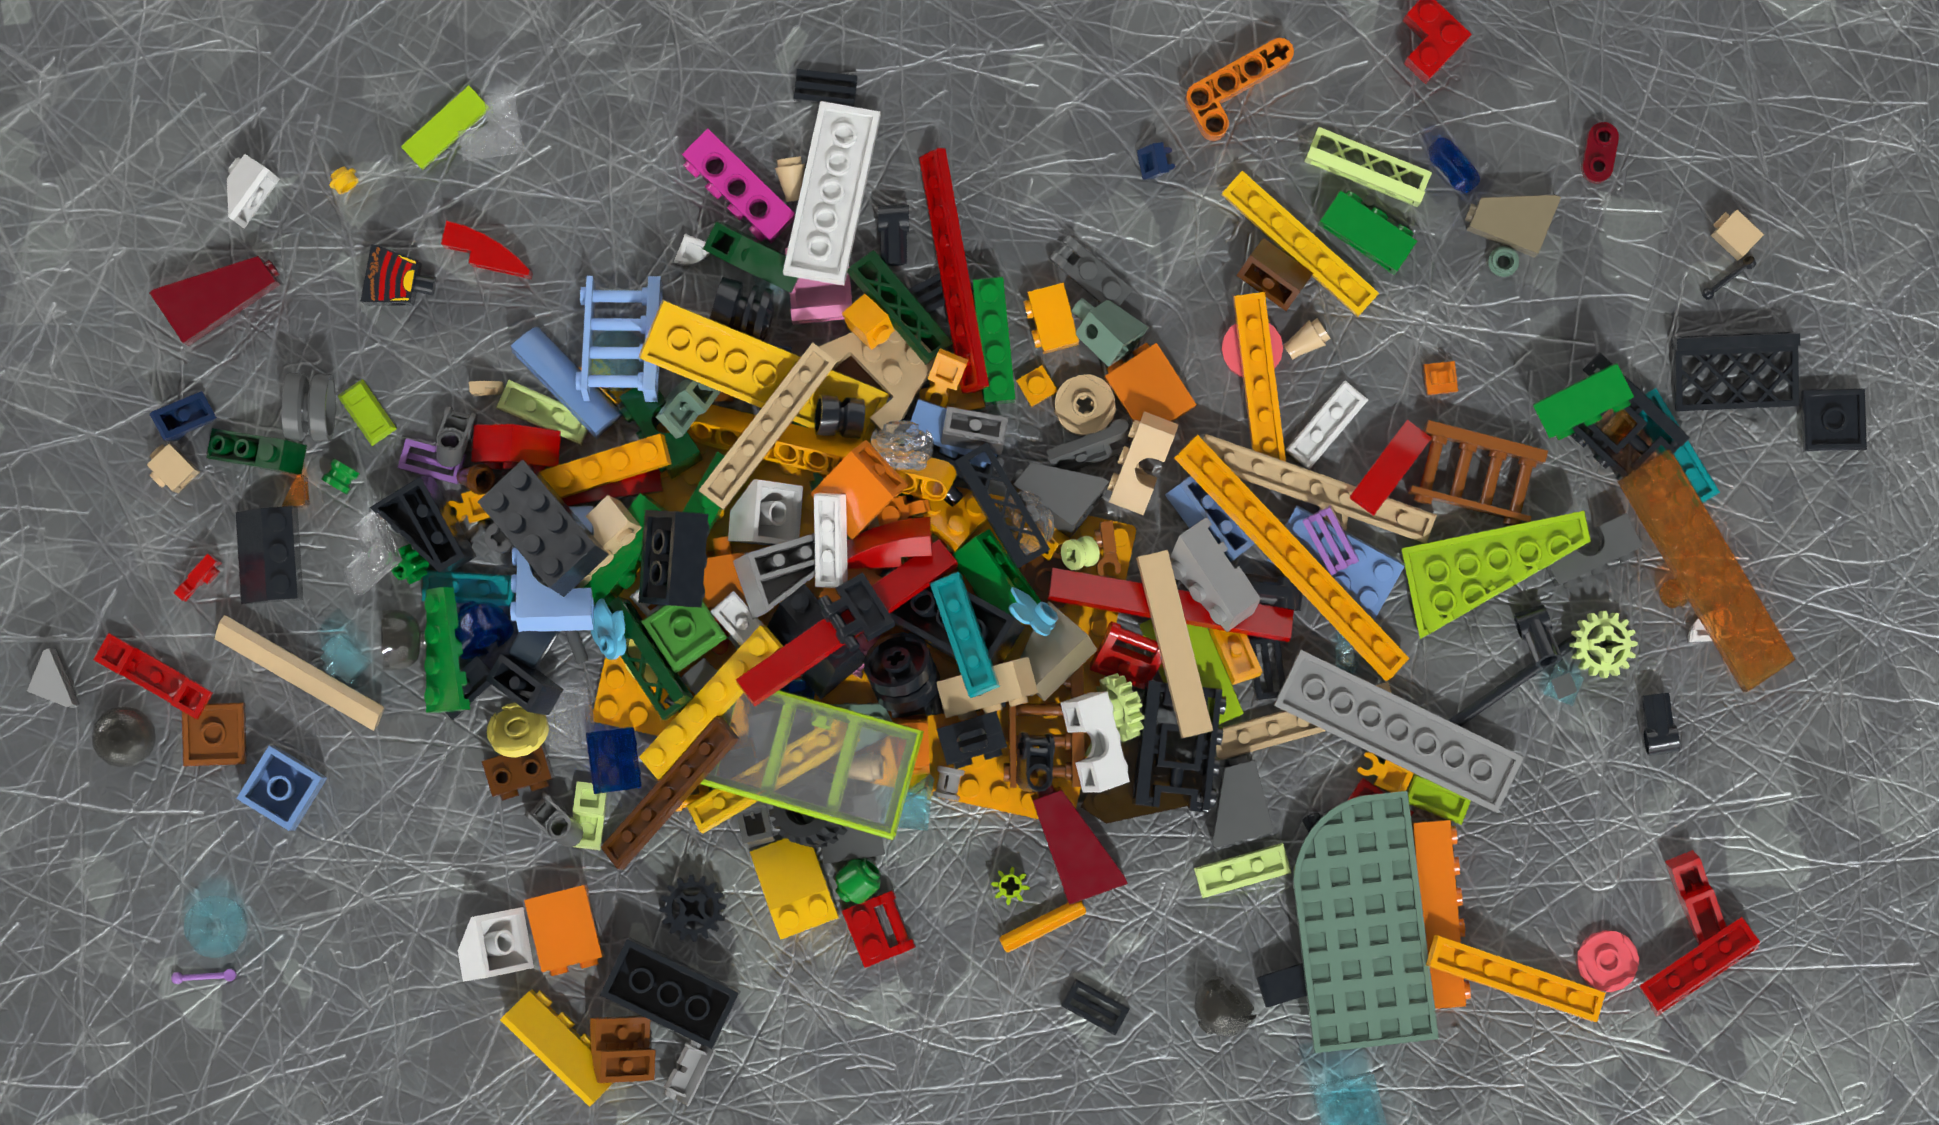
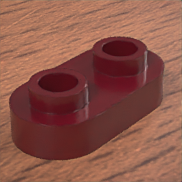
(1599, 151)

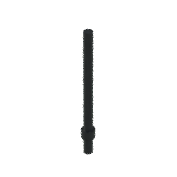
(1506, 687)

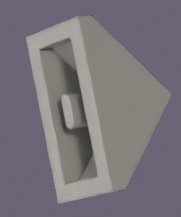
(52, 681)

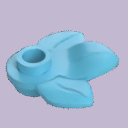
(1040, 616)
(609, 630)

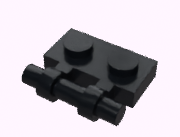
(865, 607)

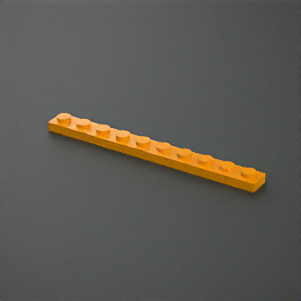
(1291, 558)

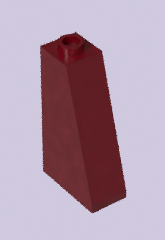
(212, 298)
(1077, 853)

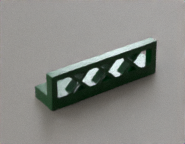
(895, 300)
(653, 656)

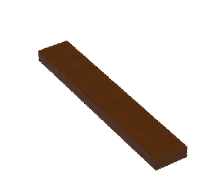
(670, 792)

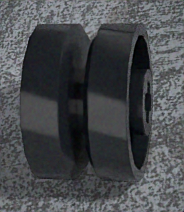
(901, 672)

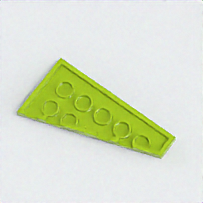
(1468, 570)

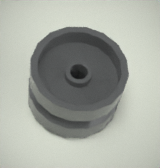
(308, 407)

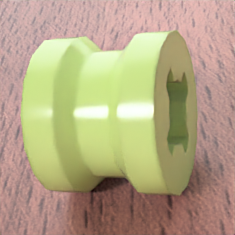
(1080, 552)

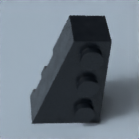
(427, 523)

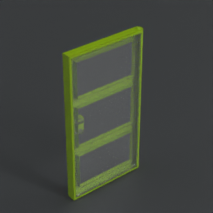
(819, 761)

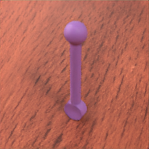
(228, 975)

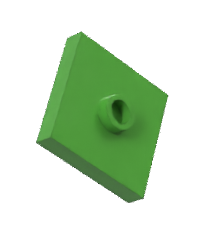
(683, 633)

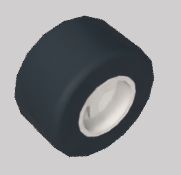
(532, 646)

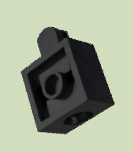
(971, 739)

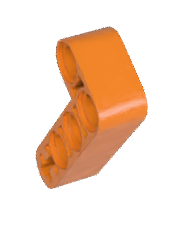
(1241, 80)

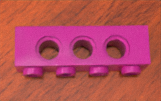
(709, 148)

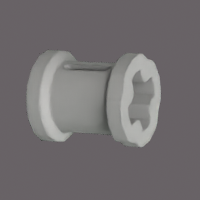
(948, 783)

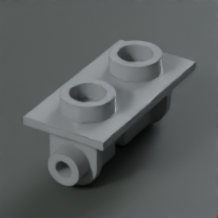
(685, 1082)

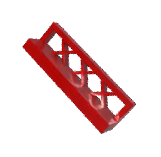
(1699, 966)

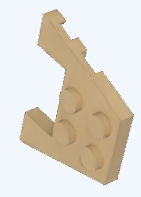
(891, 366)

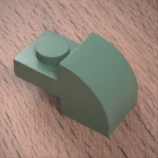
(685, 405)

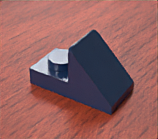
(183, 416)

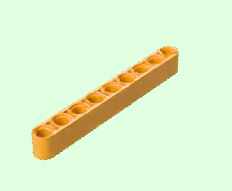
(817, 453)

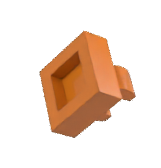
(1440, 378)

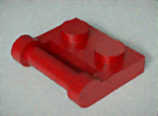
(1116, 659)
(868, 932)

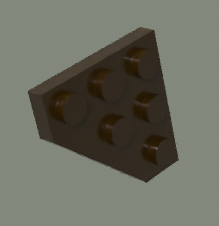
(1116, 802)

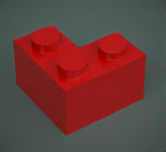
(1440, 35)
(512, 443)

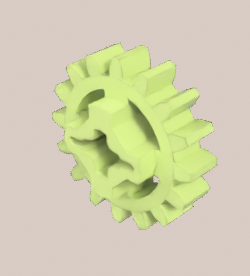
(1603, 630)
(1125, 705)

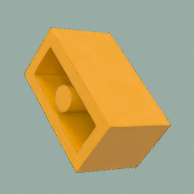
(1052, 318)

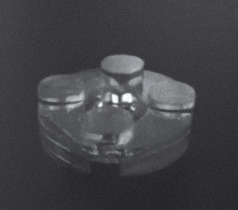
(916, 448)
(1042, 517)

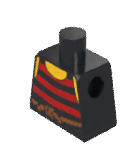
(393, 279)

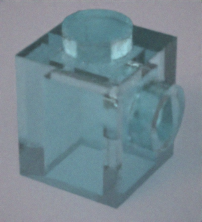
(344, 659)

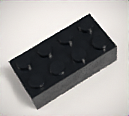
(543, 528)
(922, 618)
(670, 993)

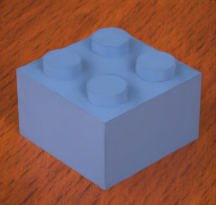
(281, 788)

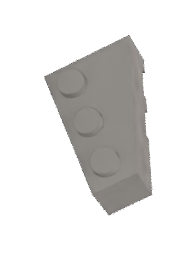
(775, 572)
(1211, 577)

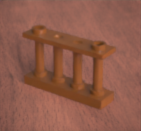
(1468, 444)
(1071, 741)

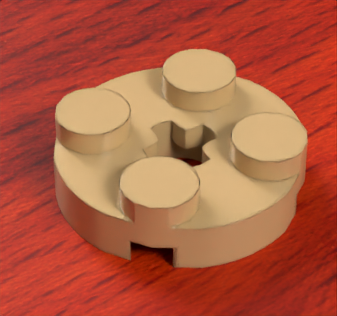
(1079, 388)

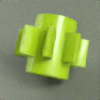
(1017, 879)

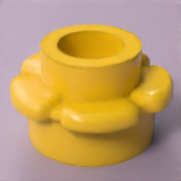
(343, 180)

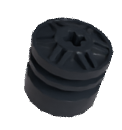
(742, 312)

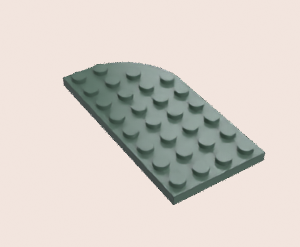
(1363, 927)

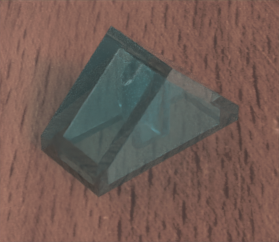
(918, 805)

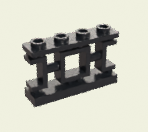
(1599, 440)
(1151, 744)

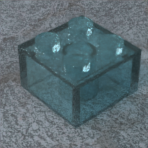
(1349, 1101)

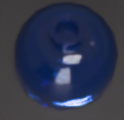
(480, 626)

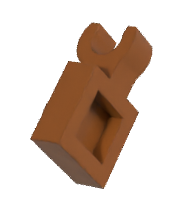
(1106, 540)

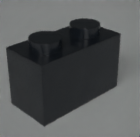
(524, 685)

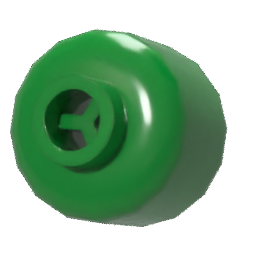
(857, 880)

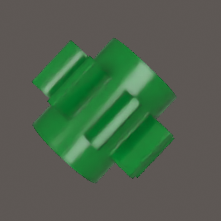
(412, 565)

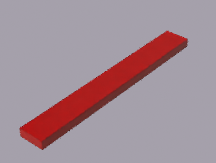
(953, 268)
(1130, 598)
(820, 639)

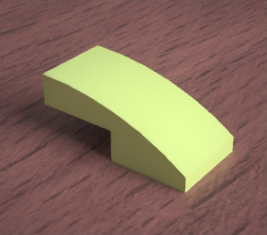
(590, 813)

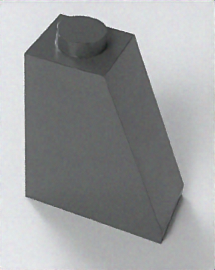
(1065, 492)
(1240, 805)

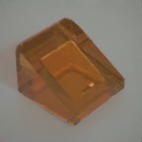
(1619, 426)
(298, 493)

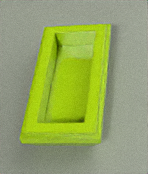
(367, 412)
(1437, 800)

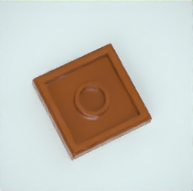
(216, 736)

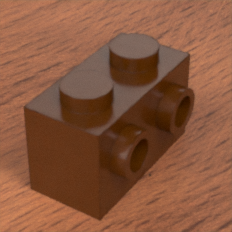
(1275, 274)
(510, 774)

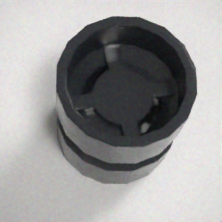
(839, 416)

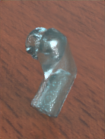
(1345, 656)

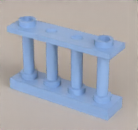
(644, 381)

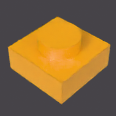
(1036, 386)

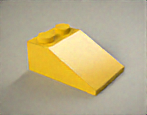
(793, 887)

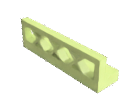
(1364, 175)

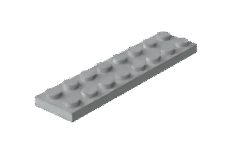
(1398, 731)

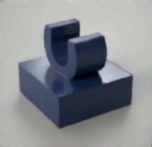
(1154, 161)

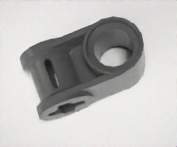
(454, 431)
(552, 818)

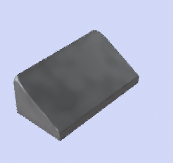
(973, 429)

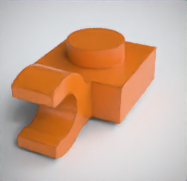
(900, 510)

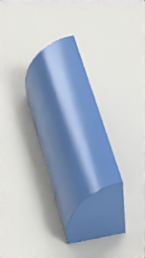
(559, 377)

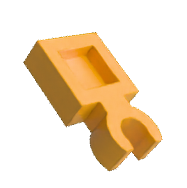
(947, 374)
(469, 508)
(1389, 775)

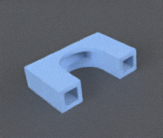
(543, 608)

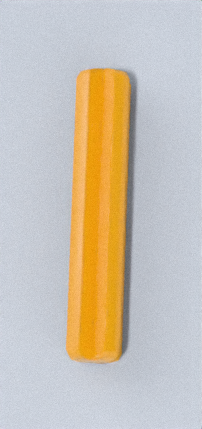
(1042, 925)

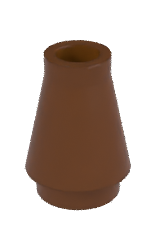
(477, 478)

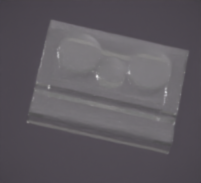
(571, 720)

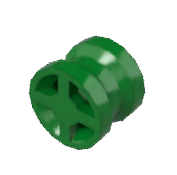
(340, 476)

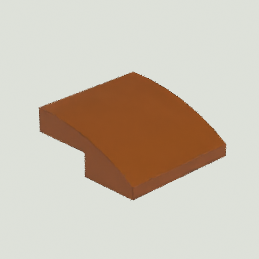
(622, 1049)

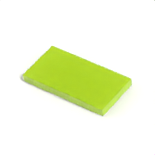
(1209, 667)

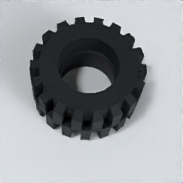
(797, 831)

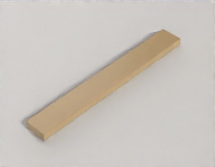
(1320, 490)

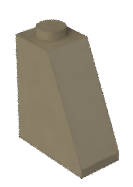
(1514, 221)
(1058, 654)

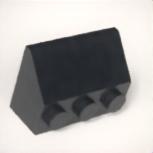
(269, 555)
(673, 558)
(796, 616)

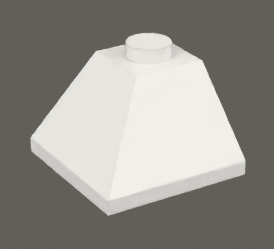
(247, 188)
(766, 514)
(495, 945)

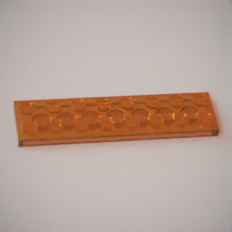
(1706, 570)

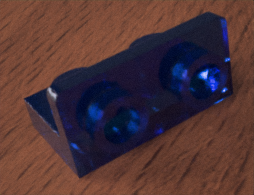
(613, 760)

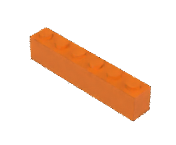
(1440, 902)

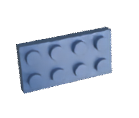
(1364, 581)

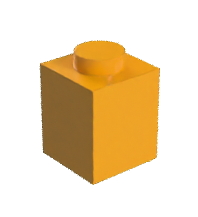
(868, 322)

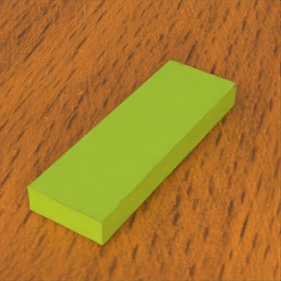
(444, 127)

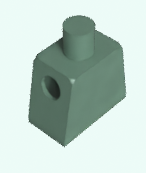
(1108, 330)

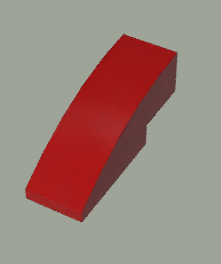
(483, 250)
(1390, 467)
(889, 543)
(1695, 895)

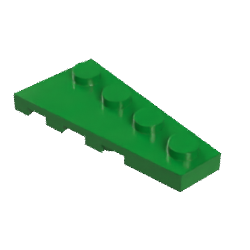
(441, 665)

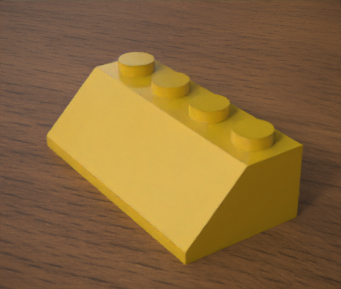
(556, 1043)

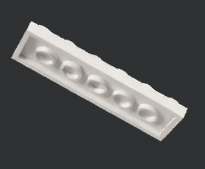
(832, 193)

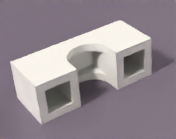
(1105, 764)

